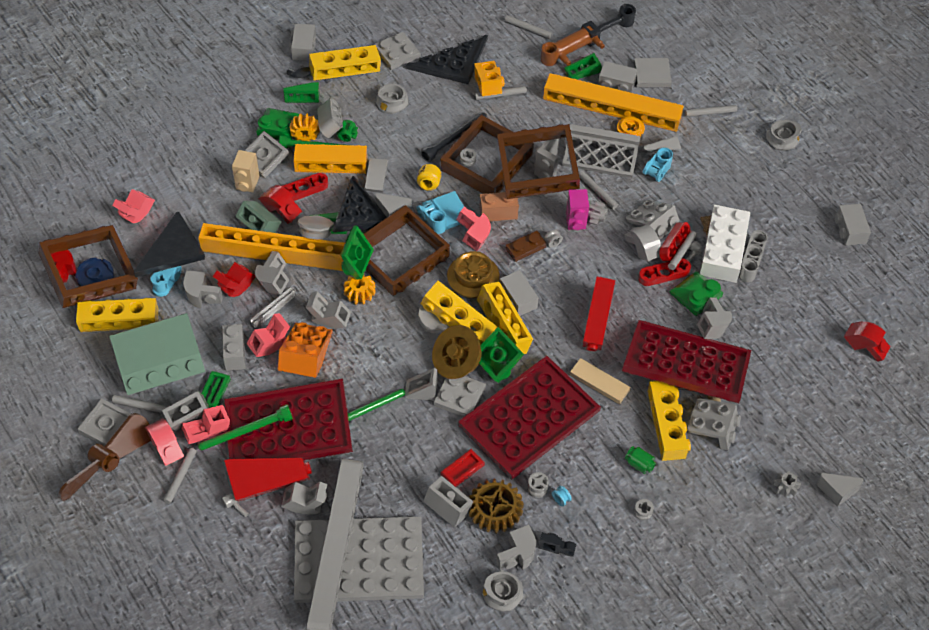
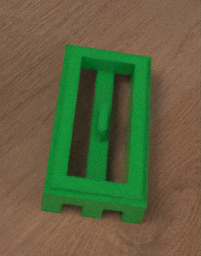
(218, 398)

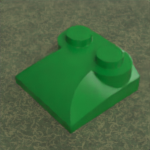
(275, 123)
(356, 254)
(696, 291)
(499, 355)

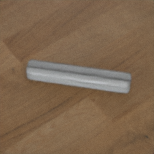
(272, 307)

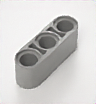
(329, 118)
(753, 256)

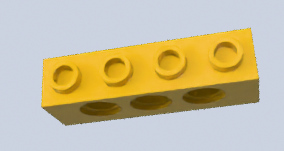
(344, 62)
(456, 306)
(504, 315)
(108, 319)
(669, 447)

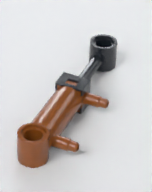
(588, 34)

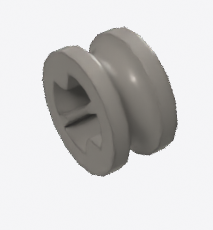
(471, 154)
(553, 238)
(649, 509)

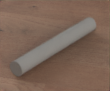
(529, 27)
(505, 92)
(712, 110)
(597, 189)
(682, 250)
(138, 404)
(180, 475)

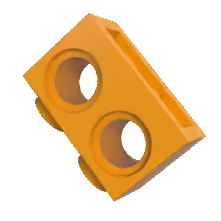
(488, 78)

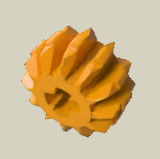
(304, 127)
(359, 289)

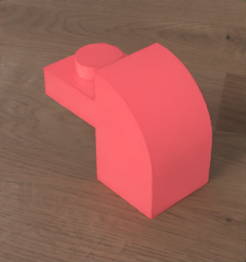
(135, 207)
(477, 228)
(269, 339)
(213, 423)
(164, 441)

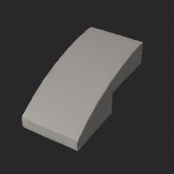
(376, 175)

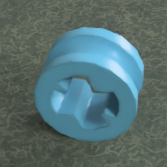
(561, 495)

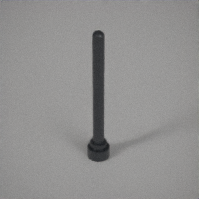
(430, 153)

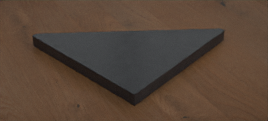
(452, 63)
(357, 209)
(171, 249)

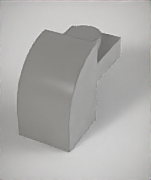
(646, 242)
(272, 275)
(198, 291)
(327, 314)
(714, 320)
(304, 499)
(522, 550)

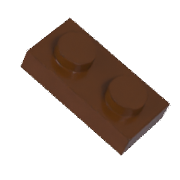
(526, 246)

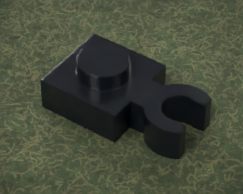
(554, 544)

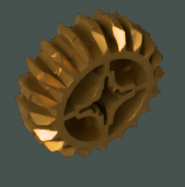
(510, 512)

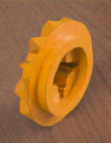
(631, 122)

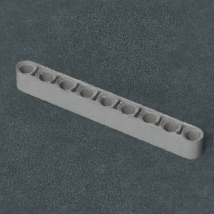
(335, 545)

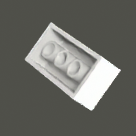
(725, 243)

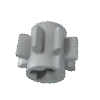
(597, 213)
(787, 484)

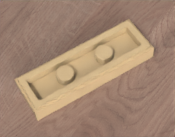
(600, 381)

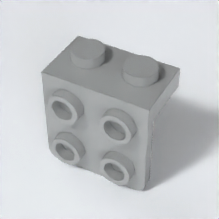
(546, 159)
(657, 214)
(715, 420)

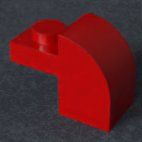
(281, 200)
(65, 264)
(236, 279)
(869, 336)

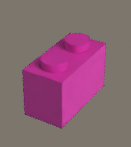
(577, 209)

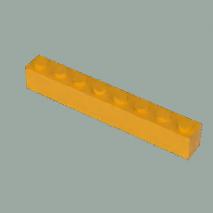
(612, 102)
(260, 245)

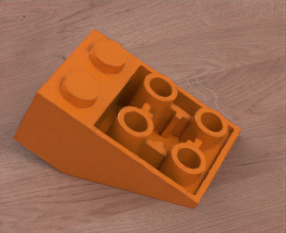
(304, 349)

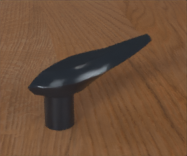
(302, 72)

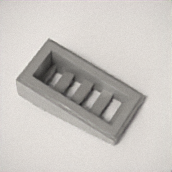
(671, 143)

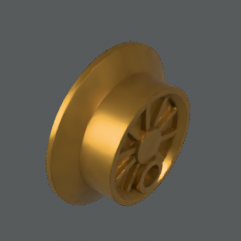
(471, 272)
(456, 352)

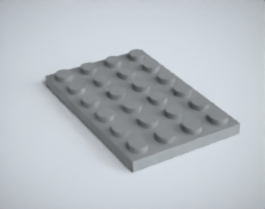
(379, 563)

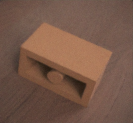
(498, 207)

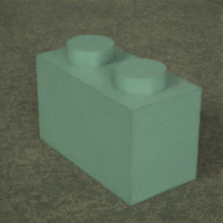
(257, 217)

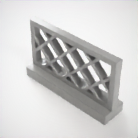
(607, 138)

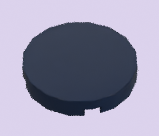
(94, 271)

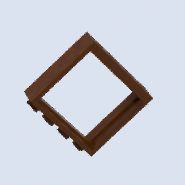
(471, 178)
(541, 185)
(389, 226)
(92, 291)

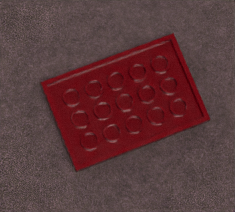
(687, 361)
(529, 417)
(317, 427)

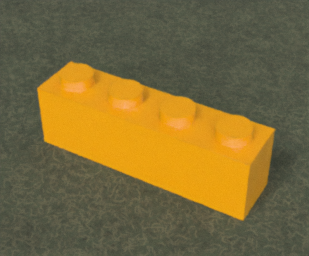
(330, 158)

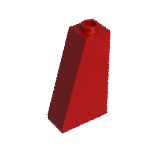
(598, 314)
(261, 476)

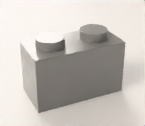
(303, 41)
(617, 76)
(852, 224)
(519, 292)
(234, 347)
(185, 410)
(448, 501)

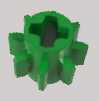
(348, 131)

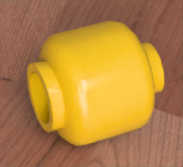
(429, 177)

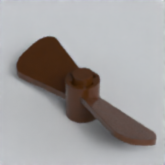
(126, 439)

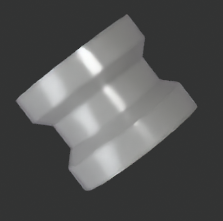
(535, 480)

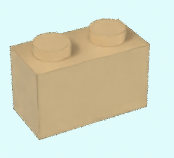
(245, 171)

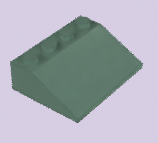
(157, 353)

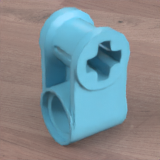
(659, 164)
(433, 216)
(164, 280)

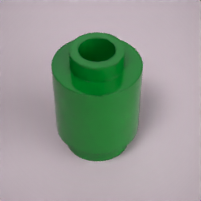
(640, 460)

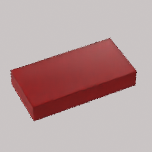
(462, 468)

